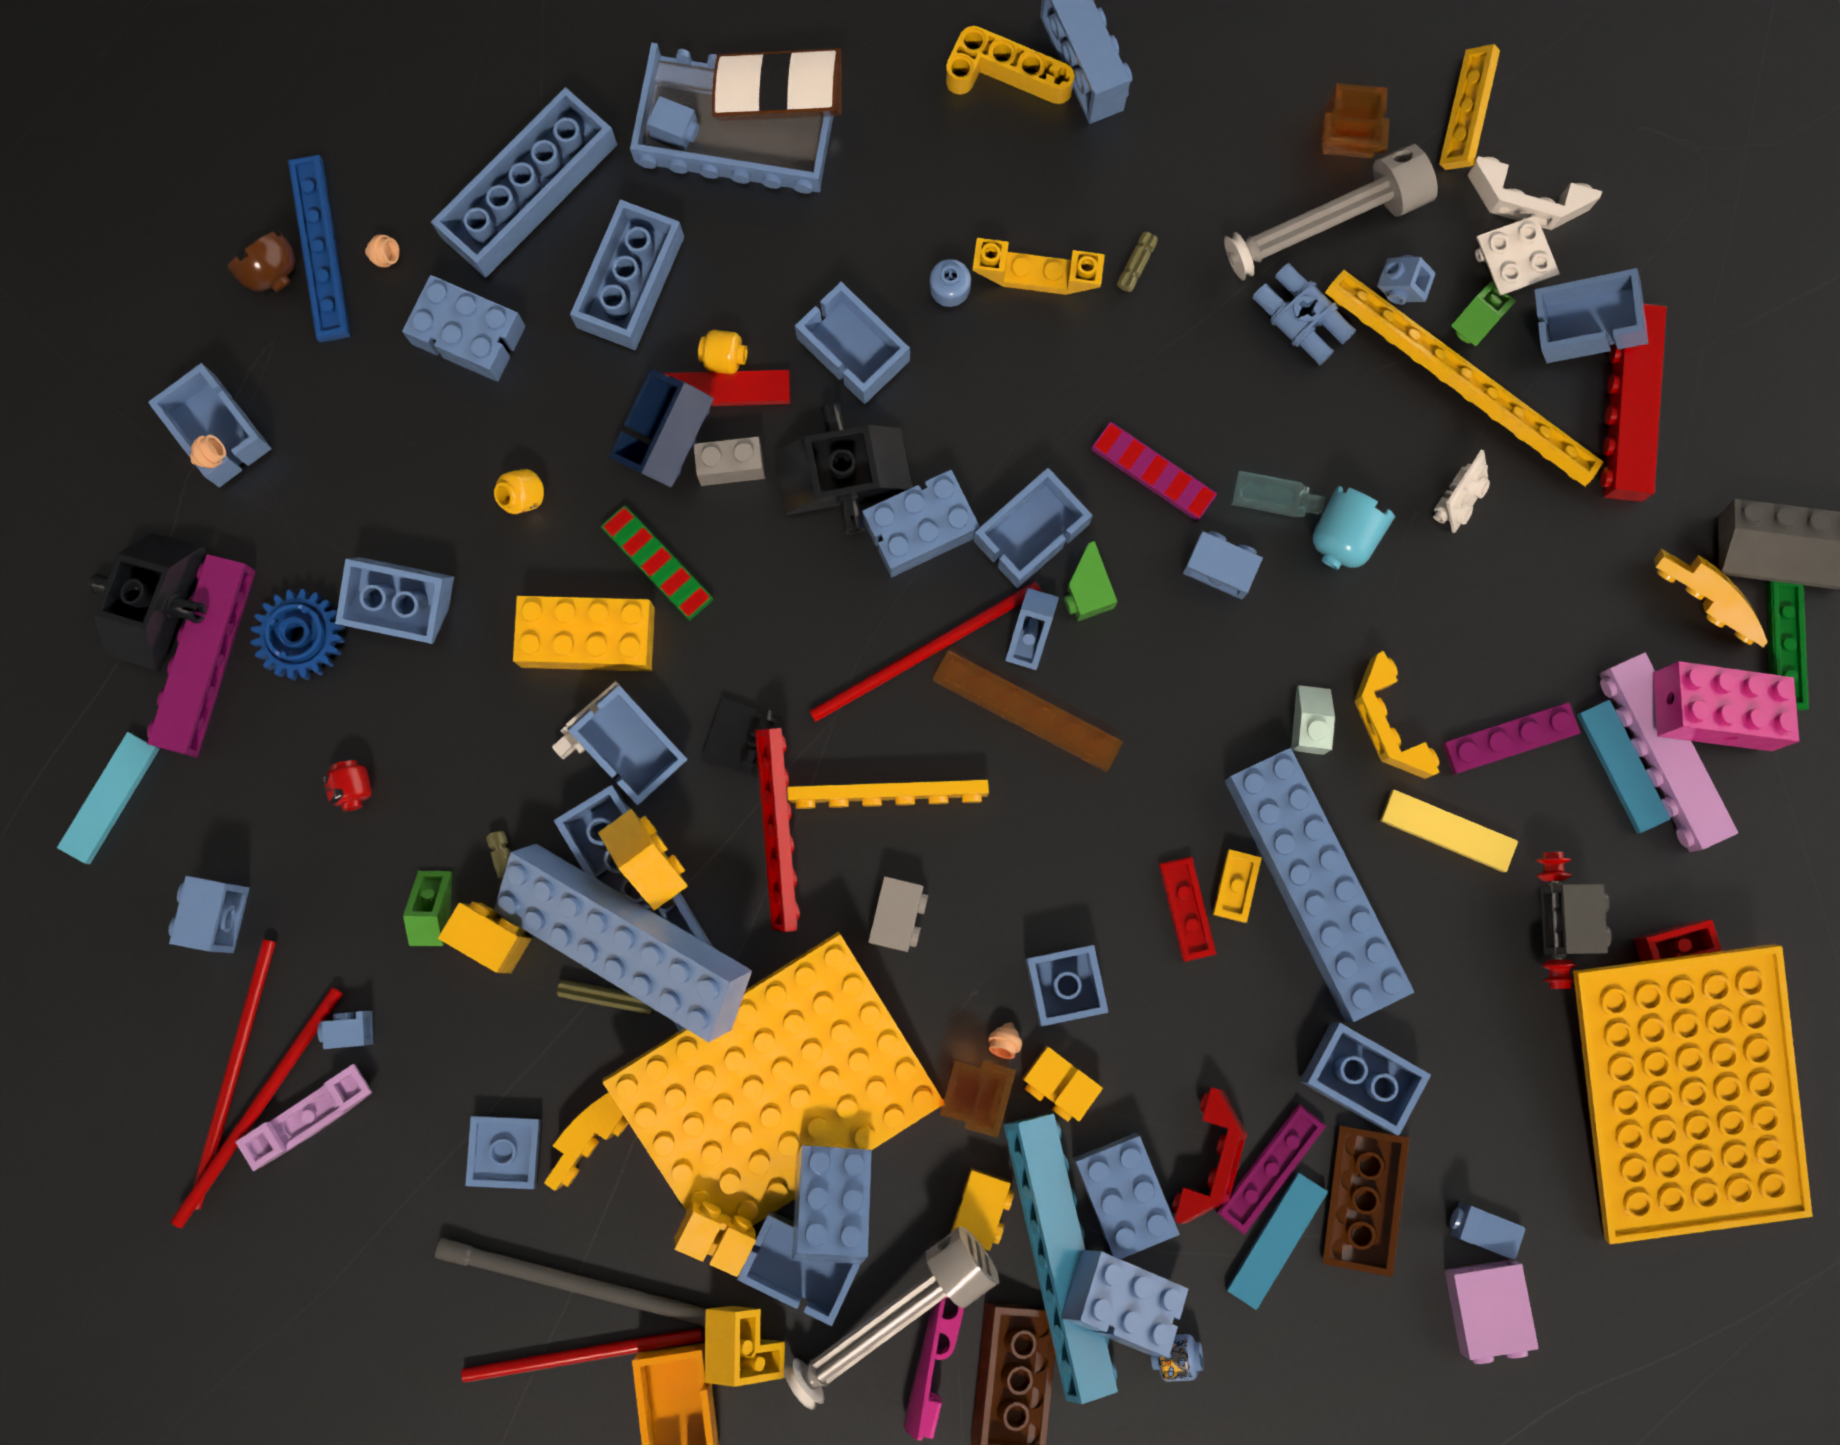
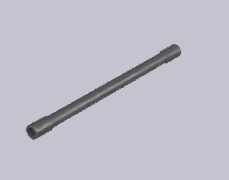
(467, 1255)

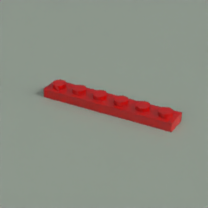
(777, 838)

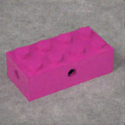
(1725, 706)

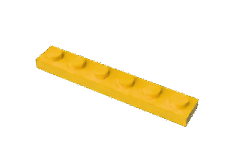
(902, 793)

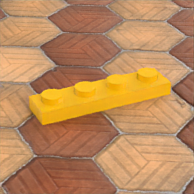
(1469, 107)

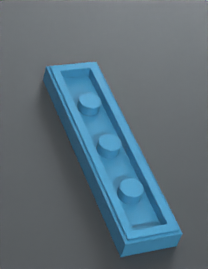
(1623, 767)
(1276, 1240)

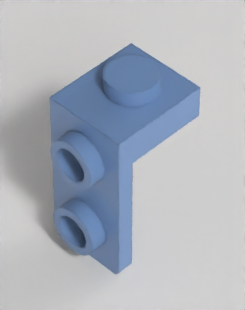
(1486, 1230)

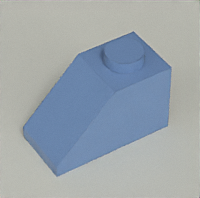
(1032, 629)

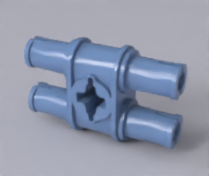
(1302, 329)

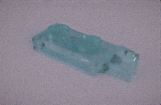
(1275, 495)

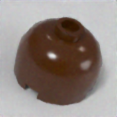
(265, 263)

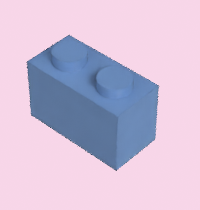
(1223, 564)

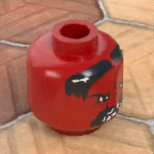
(347, 785)

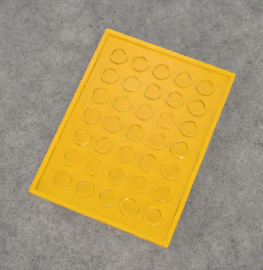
(802, 1066)
(1693, 1093)

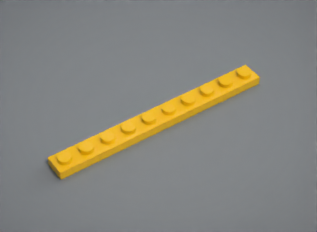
(1464, 378)

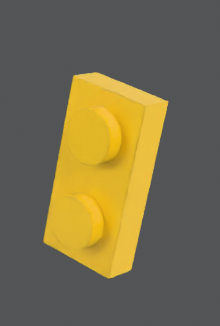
(1236, 886)

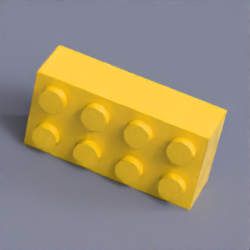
(584, 633)

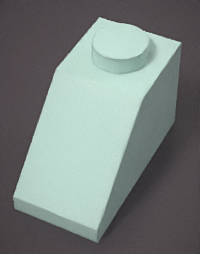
(1313, 720)

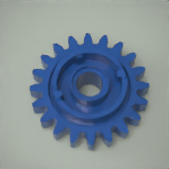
(278, 630)

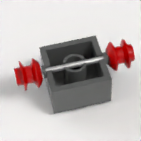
(1570, 919)

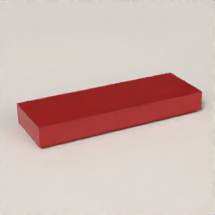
(1187, 909)

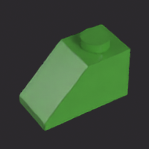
(1482, 314)
(1090, 587)
(428, 908)

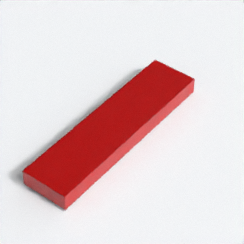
(742, 387)

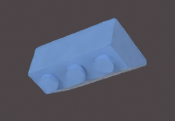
(393, 599)

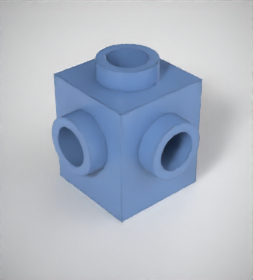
(1406, 279)

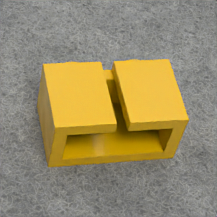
(1062, 1084)
(983, 1205)
(716, 1234)

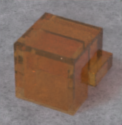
(1355, 121)
(978, 1095)

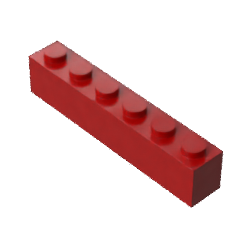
(1634, 414)

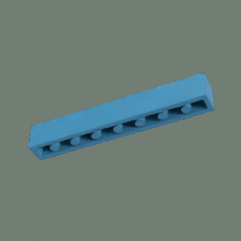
(1056, 1248)

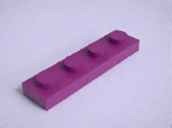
(1511, 738)

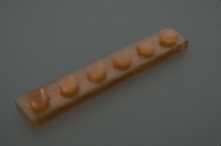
(1027, 711)

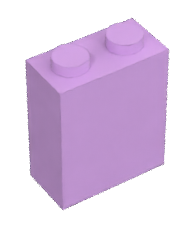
(1491, 1310)

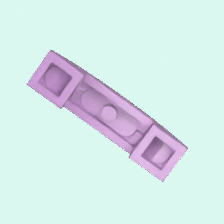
(304, 1118)

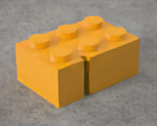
(673, 1398)

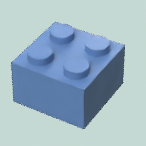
(208, 915)
(1066, 985)

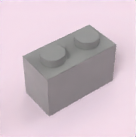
(729, 461)
(897, 915)

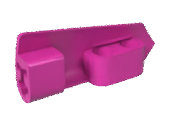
(924, 1405)

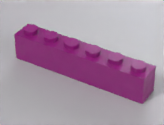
(201, 657)

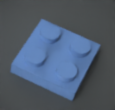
(503, 1152)

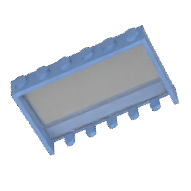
(759, 150)

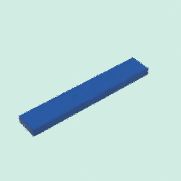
(319, 248)

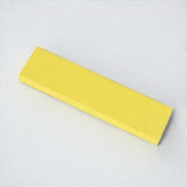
(1448, 831)

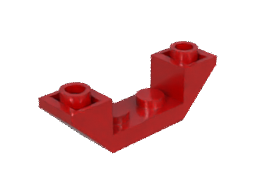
(1195, 1203)

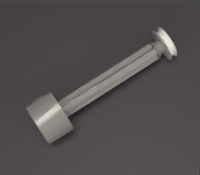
(1401, 183)
(958, 1270)

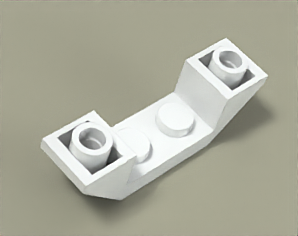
(1489, 177)

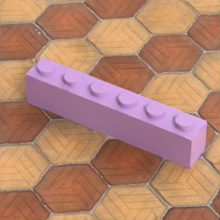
(1670, 762)

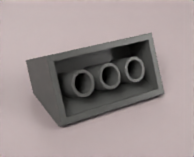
(1780, 543)

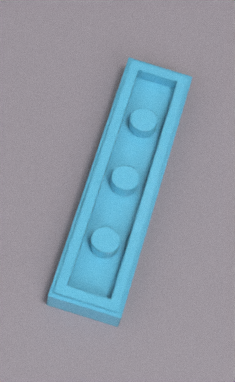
(108, 798)

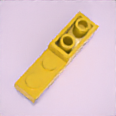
(1724, 599)
(579, 1138)

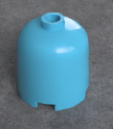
(1350, 529)

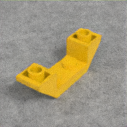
(1037, 272)
(1417, 760)

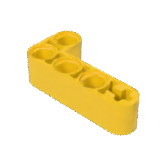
(1009, 71)

